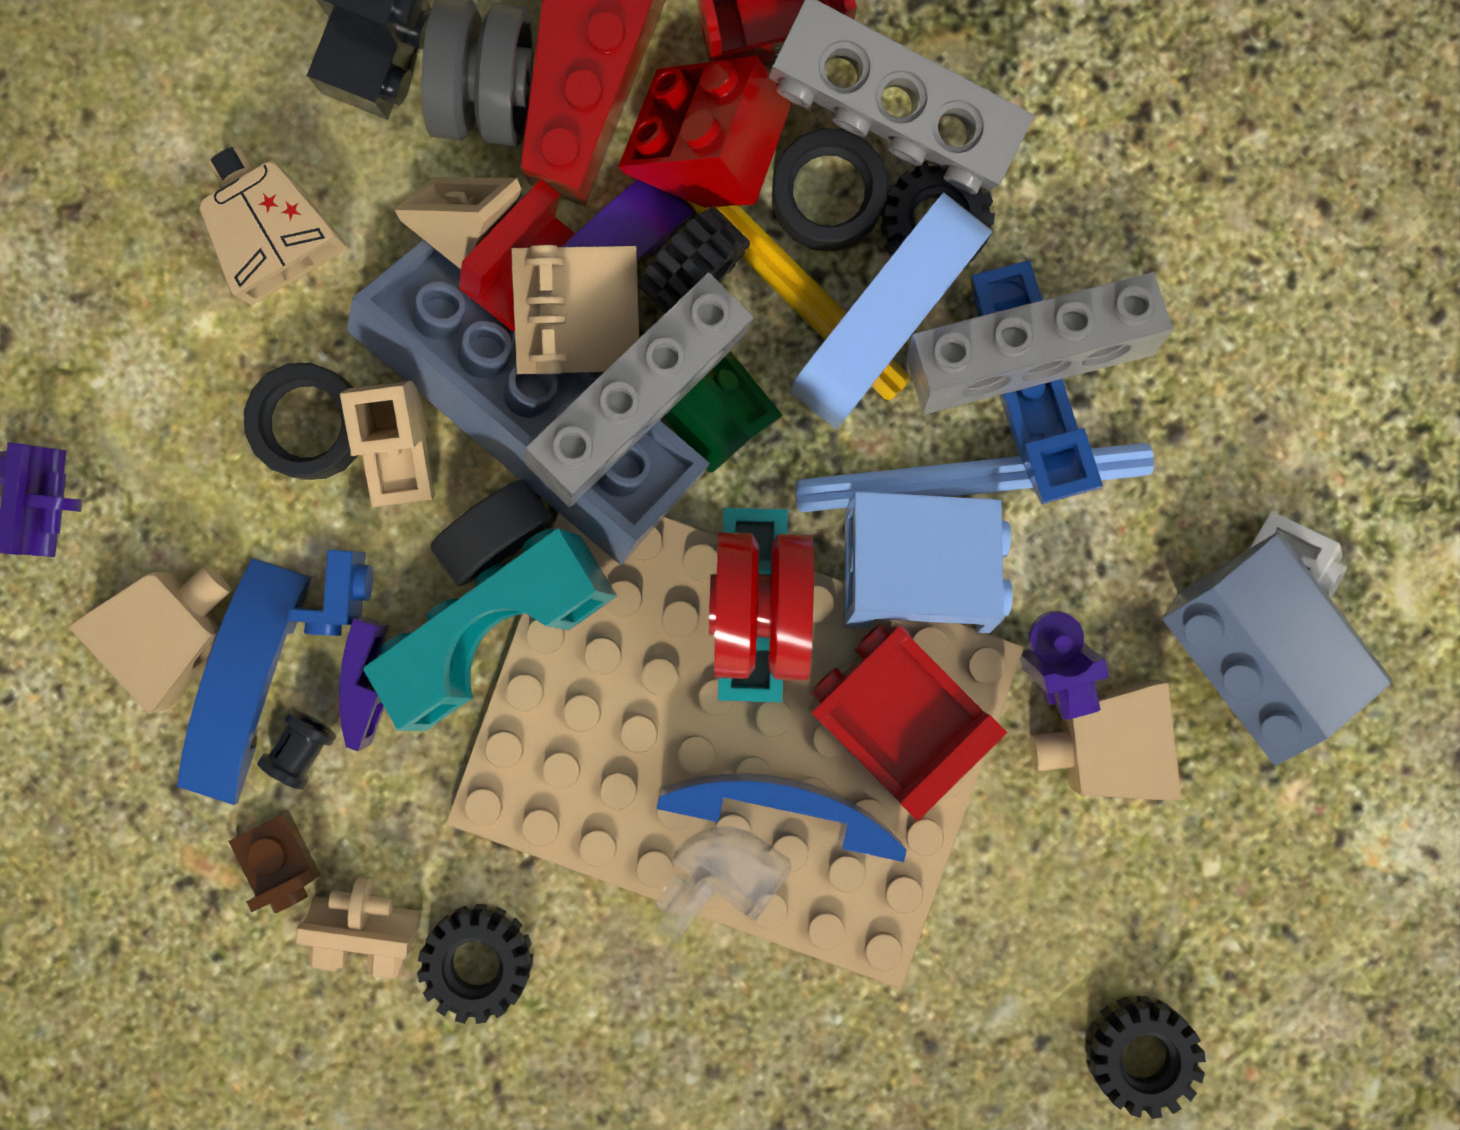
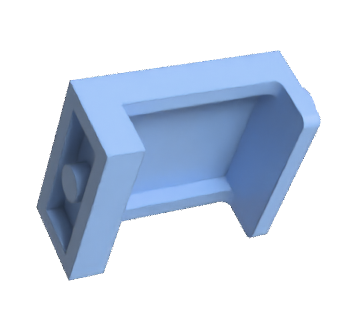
(925, 560)

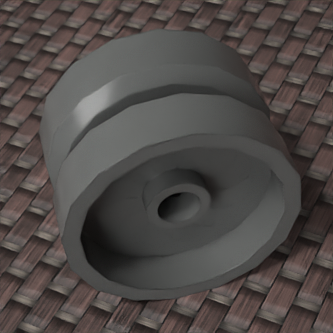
(477, 71)

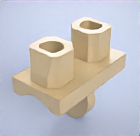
(358, 925)

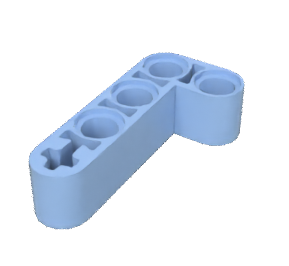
(889, 310)

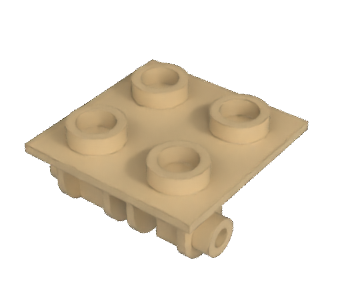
(573, 307)

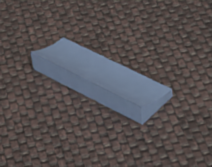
(468, 371)

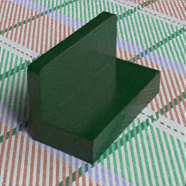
(722, 412)

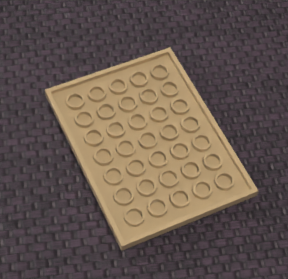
(630, 704)

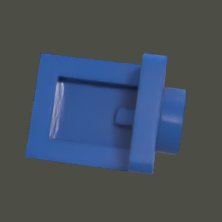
(346, 586)

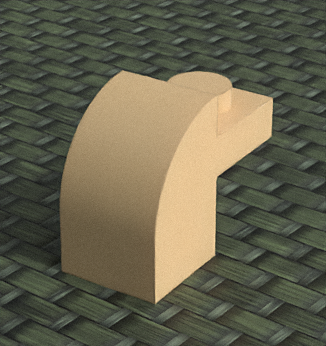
(389, 432)

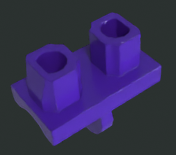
(32, 499)
(1064, 664)

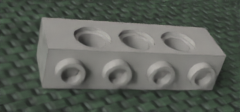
(991, 122)
(1038, 343)
(638, 390)

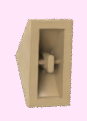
(458, 212)

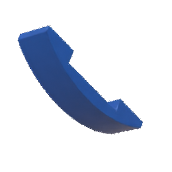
(1039, 416)
(238, 680)
(858, 831)

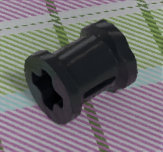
(296, 749)

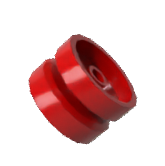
(762, 606)

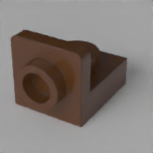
(275, 863)

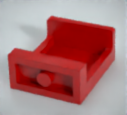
(904, 719)

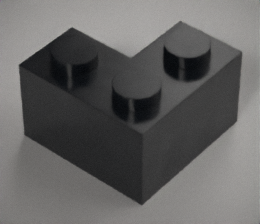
(369, 51)

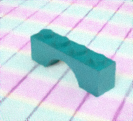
(429, 671)

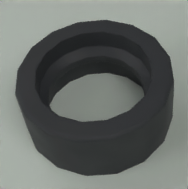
(829, 143)
(259, 415)
(490, 532)

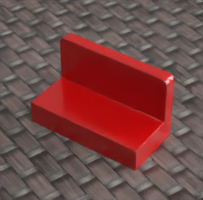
(488, 268)

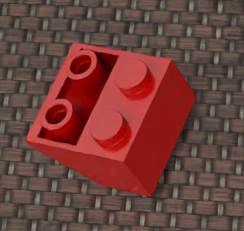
(708, 131)

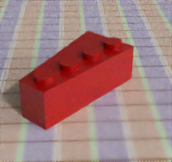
(580, 87)

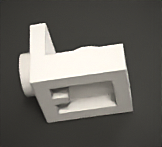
(1316, 551)

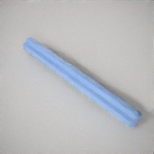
(959, 478)

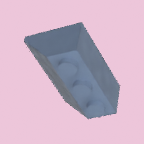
(1276, 648)

